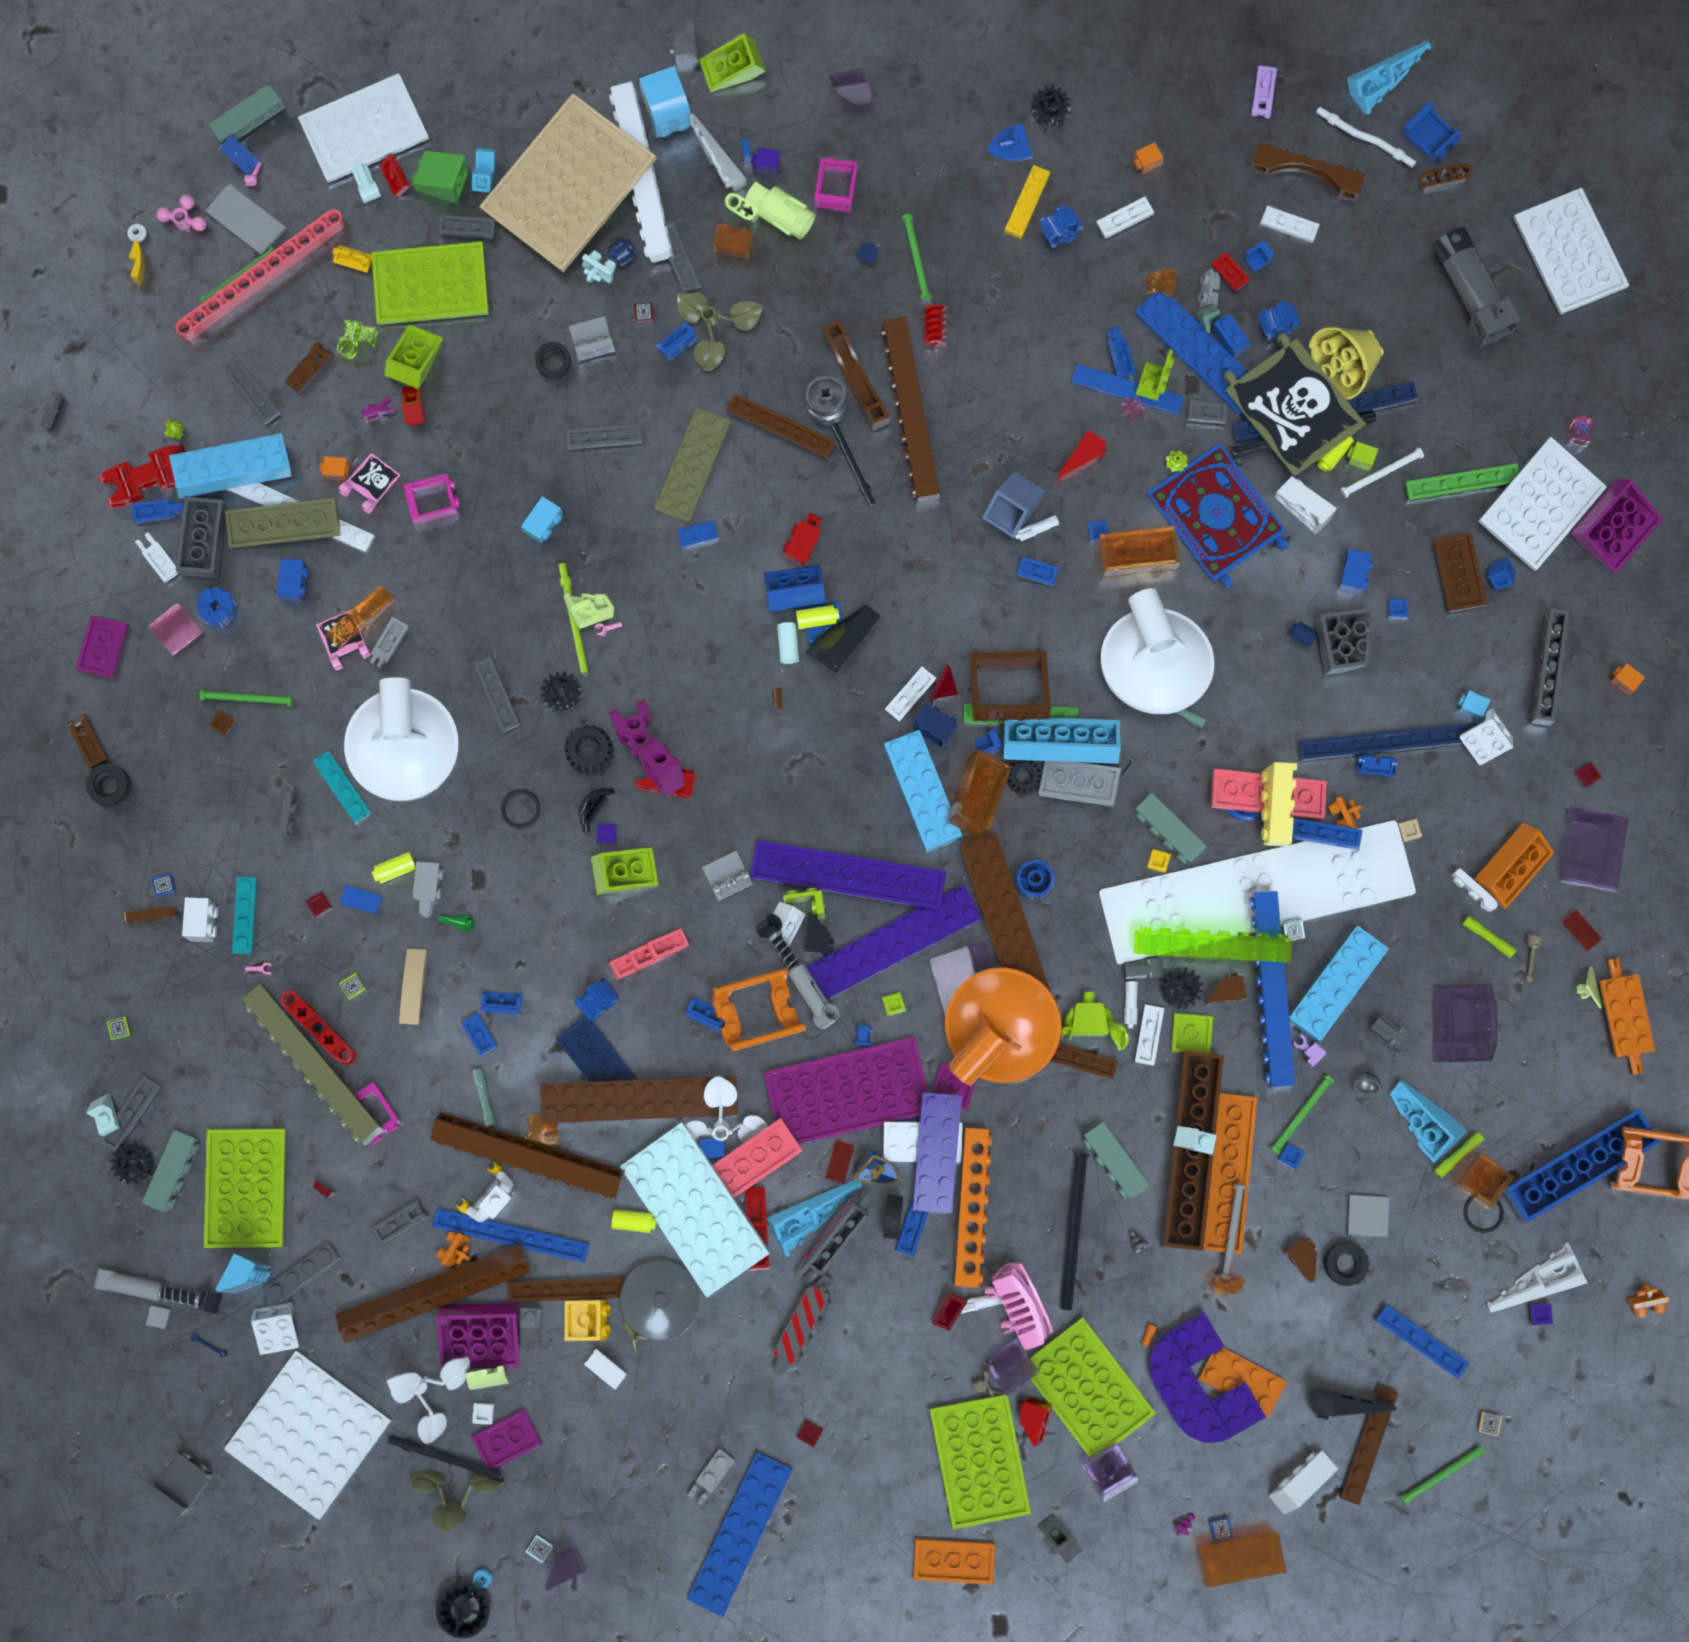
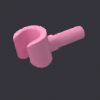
(251, 180)
(607, 628)
(259, 968)

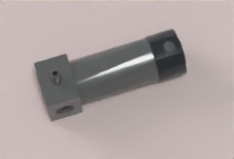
(1489, 313)

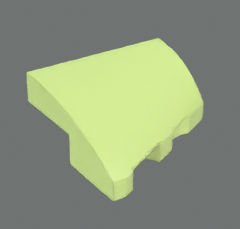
(589, 608)
(487, 1378)

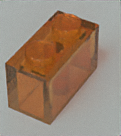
(733, 241)

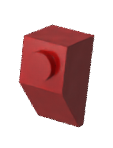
(412, 405)
(1035, 1419)

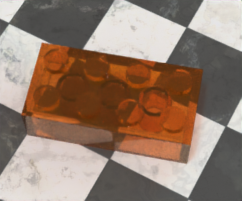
(1138, 551)
(978, 794)
(1241, 1558)

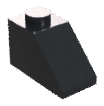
(818, 937)

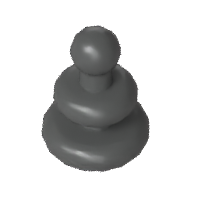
(1137, 1240)

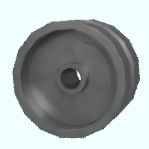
(826, 400)

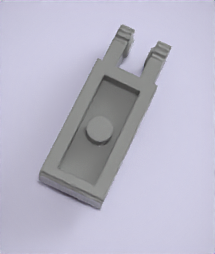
(712, 1474)

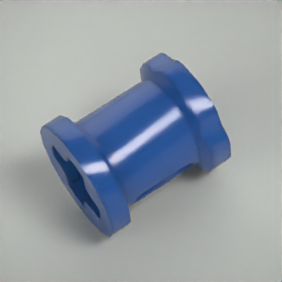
(863, 1036)

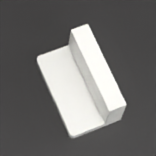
(791, 920)
(606, 1369)

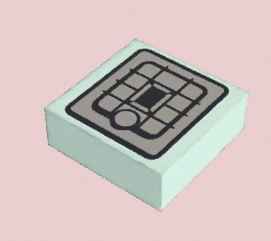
(1294, 929)
(539, 1548)

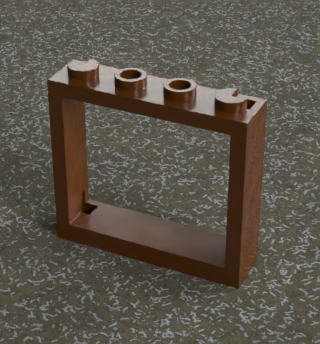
(1009, 660)

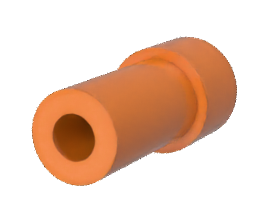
(1151, 1330)

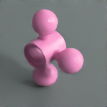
(186, 202)

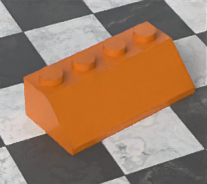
(1515, 864)

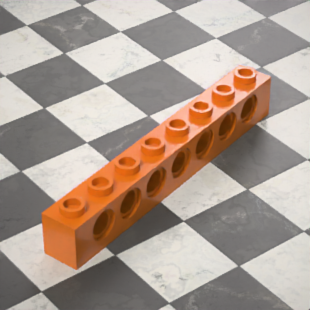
(971, 1137)

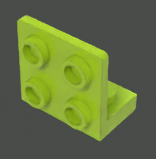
(1153, 377)
(811, 894)

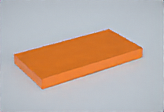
(954, 1561)

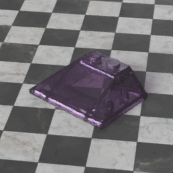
(1595, 848)
(1464, 1023)

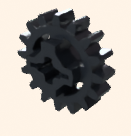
(1056, 111)
(556, 696)
(1169, 986)
(138, 1158)

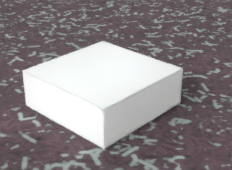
(483, 1413)

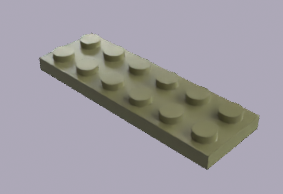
(692, 465)
(282, 523)

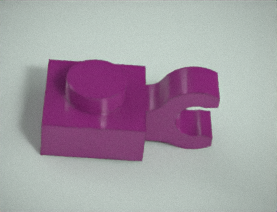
(374, 411)

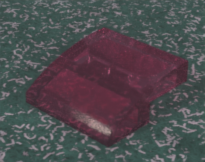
(175, 629)

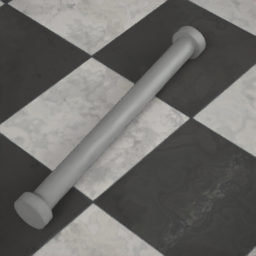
(1232, 1232)

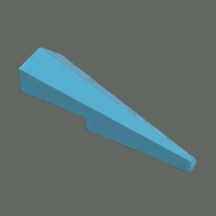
(1373, 82)
(796, 1222)

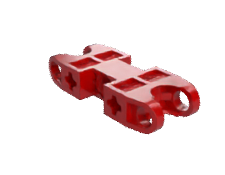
(140, 477)
(298, 1009)

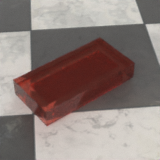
(1581, 930)
(840, 1162)

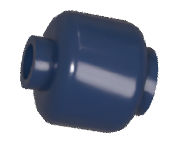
(621, 252)

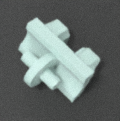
(596, 270)

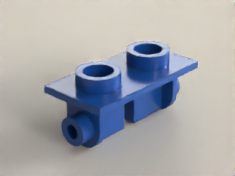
(1367, 765)

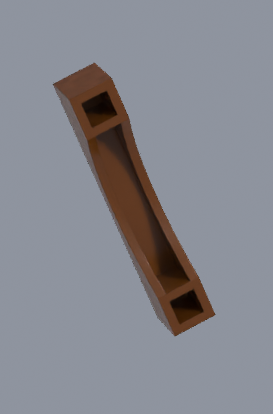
(1344, 181)
(849, 364)

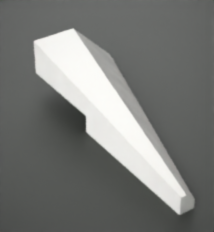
(726, 168)
(1553, 1276)

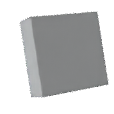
(158, 1317)

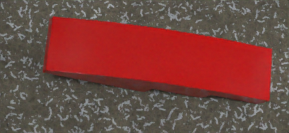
(757, 1216)

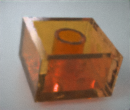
(1484, 1181)

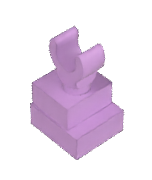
(1313, 1053)

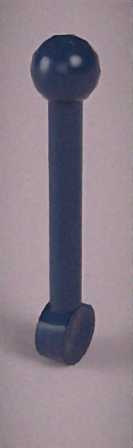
(194, 1337)

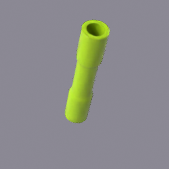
(1480, 930)
(1468, 1146)

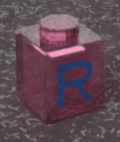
(1581, 431)

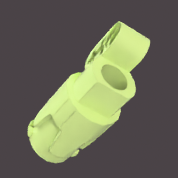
(776, 208)

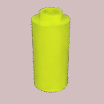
(1329, 460)
(817, 616)
(394, 867)
(633, 1221)

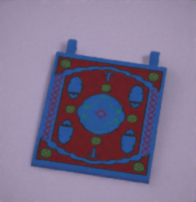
(1217, 513)

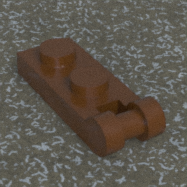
(308, 368)
(87, 742)

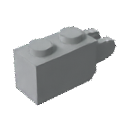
(427, 886)

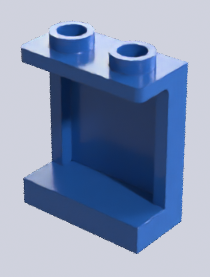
(1431, 133)

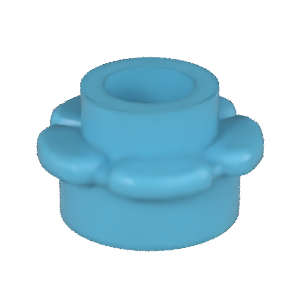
(477, 1578)

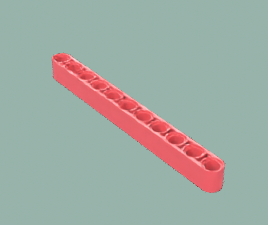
(255, 283)

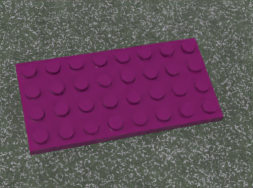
(848, 1091)

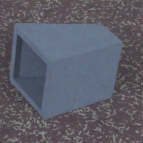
(1013, 504)

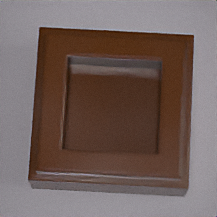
(222, 723)

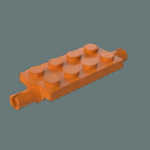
(1626, 1016)

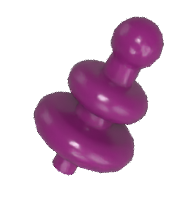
(1186, 1524)

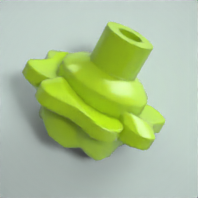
(174, 429)
(1176, 461)

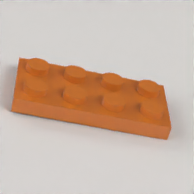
(1227, 1370)

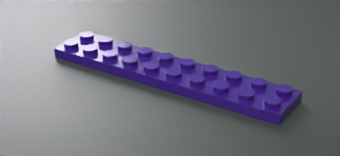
(848, 875)
(894, 943)

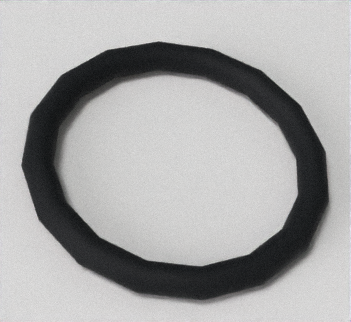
(517, 792)
(1479, 1229)

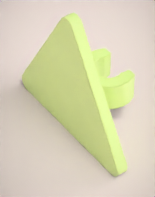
(1590, 988)

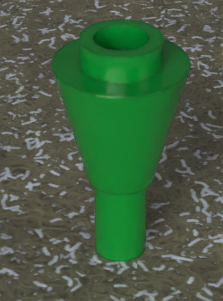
(461, 922)

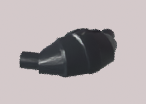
(591, 805)

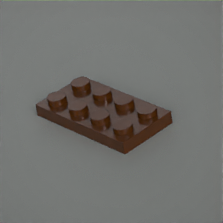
(1459, 572)

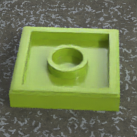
(1191, 1033)

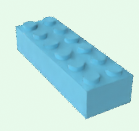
(230, 465)
(1062, 740)
(922, 790)
(1337, 984)

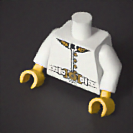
(493, 1199)

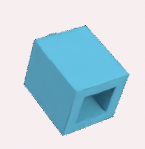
(1473, 705)

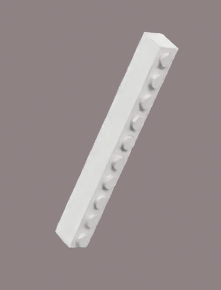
(646, 190)

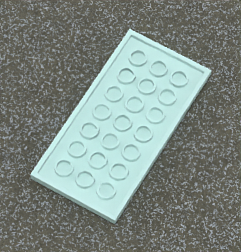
(695, 1209)

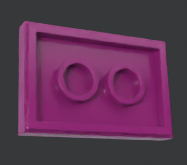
(102, 647)
(507, 1440)

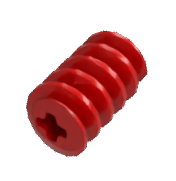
(932, 325)

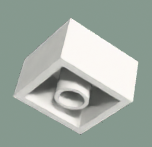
(200, 920)

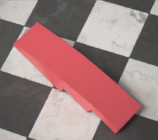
(648, 954)

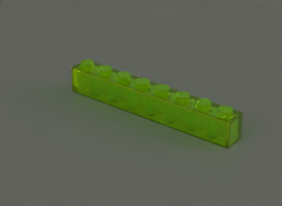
(1213, 946)

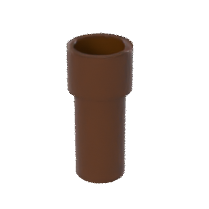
(776, 693)

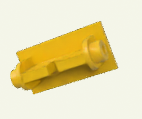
(352, 258)

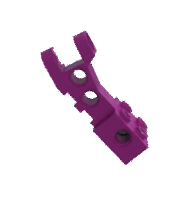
(654, 757)

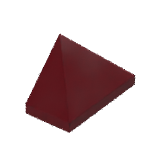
(945, 686)
(948, 1310)

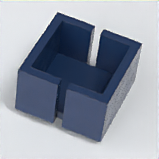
(935, 725)

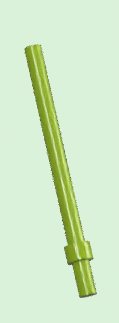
(565, 582)

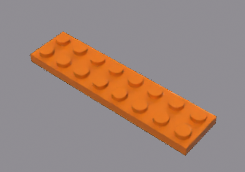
(1230, 1167)

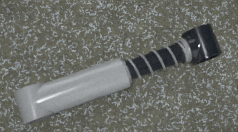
(823, 1011)
(155, 1290)

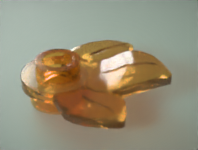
(1162, 281)
(539, 1131)

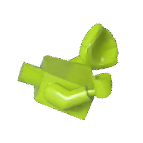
(1094, 1020)

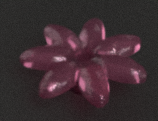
(1136, 405)

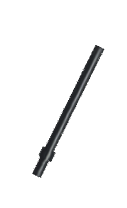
(864, 487)
(409, 1445)

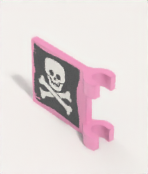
(370, 480)
(333, 651)

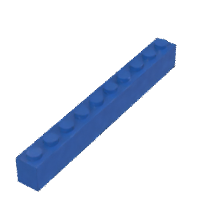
(1273, 995)

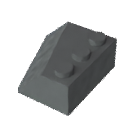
(1344, 639)

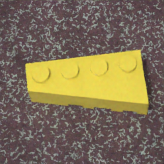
(1278, 803)

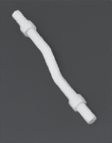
(1398, 154)

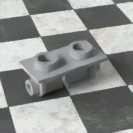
(1209, 282)

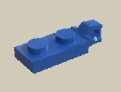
(1120, 353)
(155, 510)

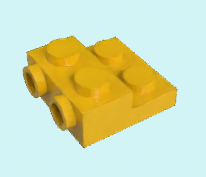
(587, 1320)

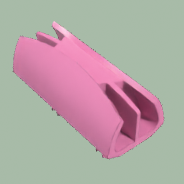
(1021, 1304)

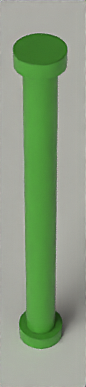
(907, 218)
(203, 299)
(246, 697)
(1302, 1114)
(1442, 1475)

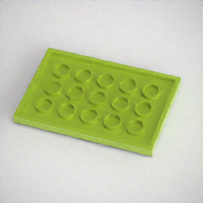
(430, 283)
(245, 1188)
(1089, 1389)
(980, 1461)

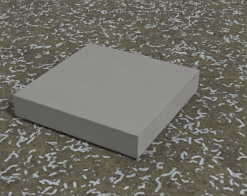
(1368, 1215)

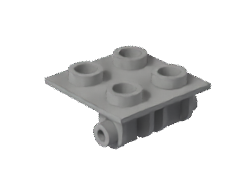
(727, 875)

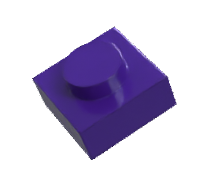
(606, 833)
(1541, 1314)

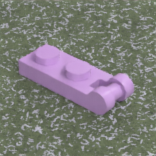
(1264, 91)

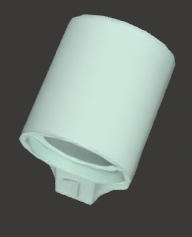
(367, 187)

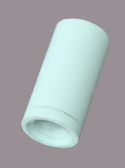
(788, 643)

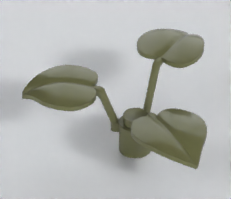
(695, 305)
(451, 1515)

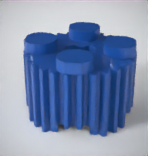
(1061, 226)
(1279, 319)
(212, 598)
(1026, 872)
(597, 999)

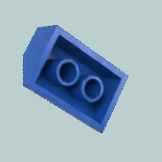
(794, 588)

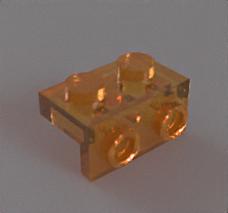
(1231, 1287)

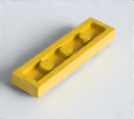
(1027, 202)

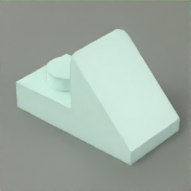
(104, 1114)
(1195, 1140)

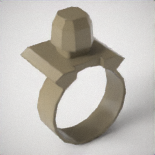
(980, 1385)

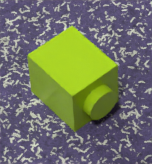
(1362, 456)

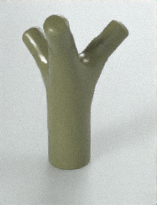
(633, 1336)

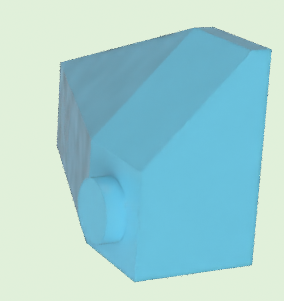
(1431, 1124)

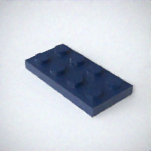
(593, 1053)

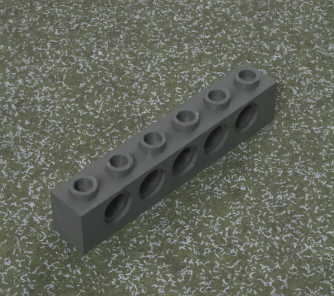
(1550, 667)

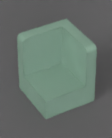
(1207, 317)

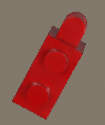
(803, 540)

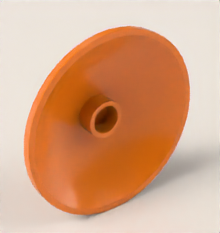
(1001, 1026)

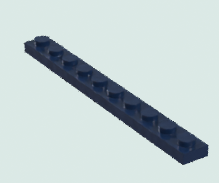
(1362, 403)
(1383, 742)

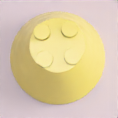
(1346, 357)

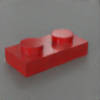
(394, 175)
(1230, 272)

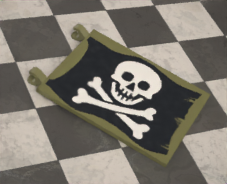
(1294, 406)

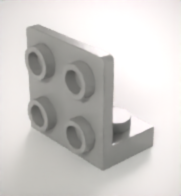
(591, 338)

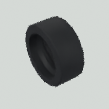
(553, 346)

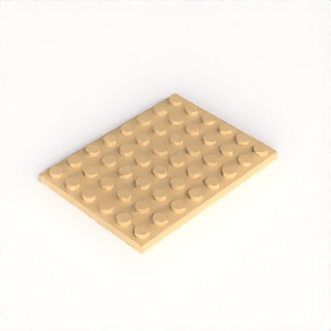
(568, 182)

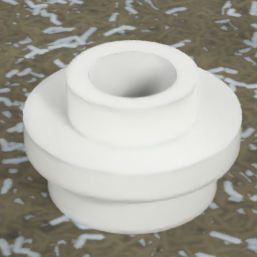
(139, 237)

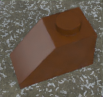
(1228, 990)
(1303, 1257)

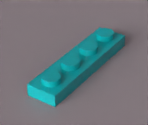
(342, 787)
(244, 915)

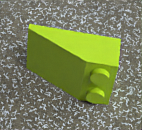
(732, 63)
(413, 356)
(624, 870)

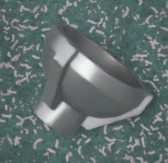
(1367, 1082)

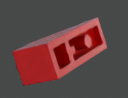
(1085, 454)
(684, 792)

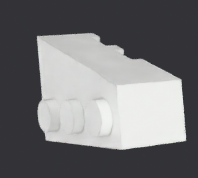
(1305, 504)
(1303, 1482)

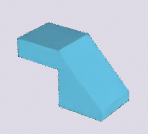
(484, 171)

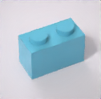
(542, 520)

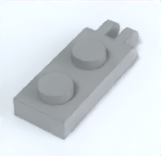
(388, 642)

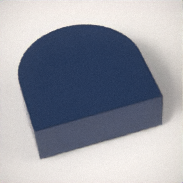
(868, 253)

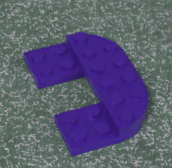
(1183, 1393)

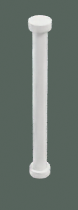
(1382, 472)

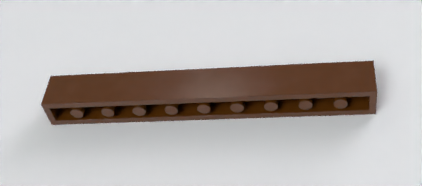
(911, 409)
(527, 1155)
(433, 1293)

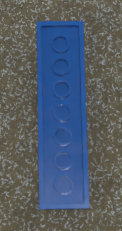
(1191, 344)
(739, 1534)

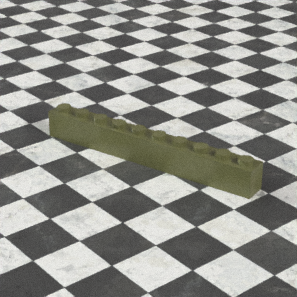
(312, 1064)

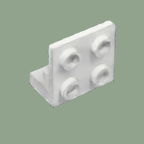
(1488, 738)
(274, 1328)

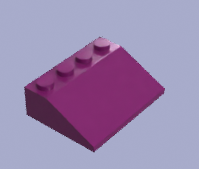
(1617, 524)
(481, 1332)

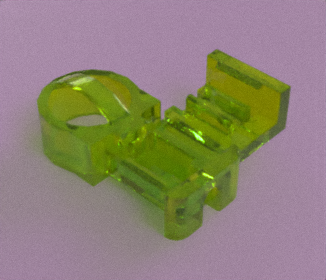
(356, 333)

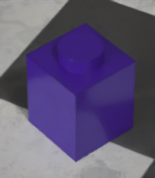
(766, 161)

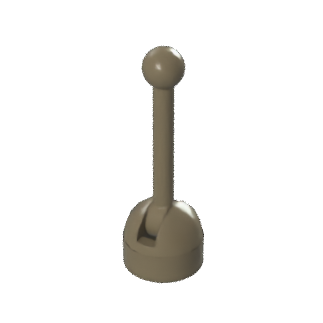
(1534, 943)

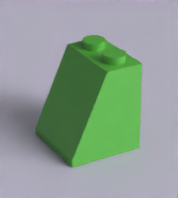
(441, 175)

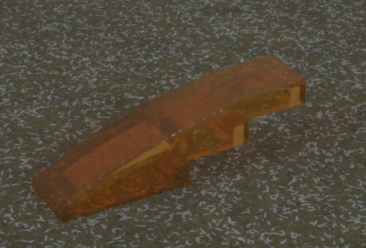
(360, 616)

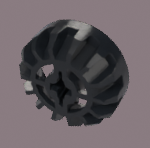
(457, 1627)

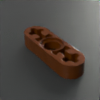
(1438, 182)
(149, 915)

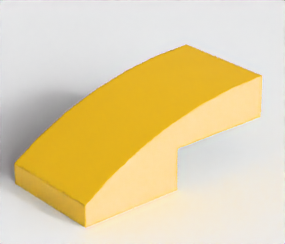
(138, 259)

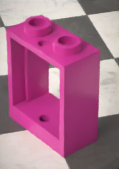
(832, 201)
(428, 483)
(390, 1126)

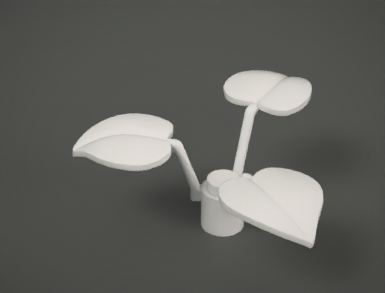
(723, 1093)
(407, 1384)

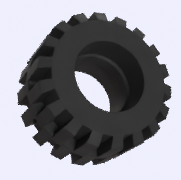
(589, 734)

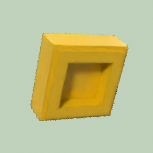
(1158, 861)

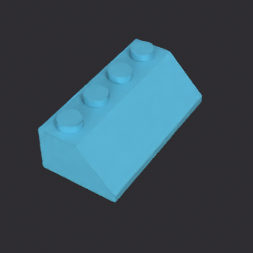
(243, 1273)

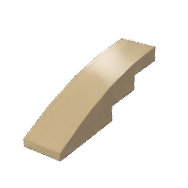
(413, 986)

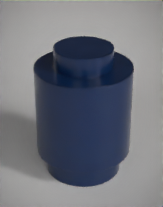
(1302, 634)

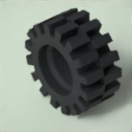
(1024, 788)

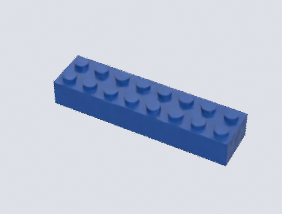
(1574, 1168)

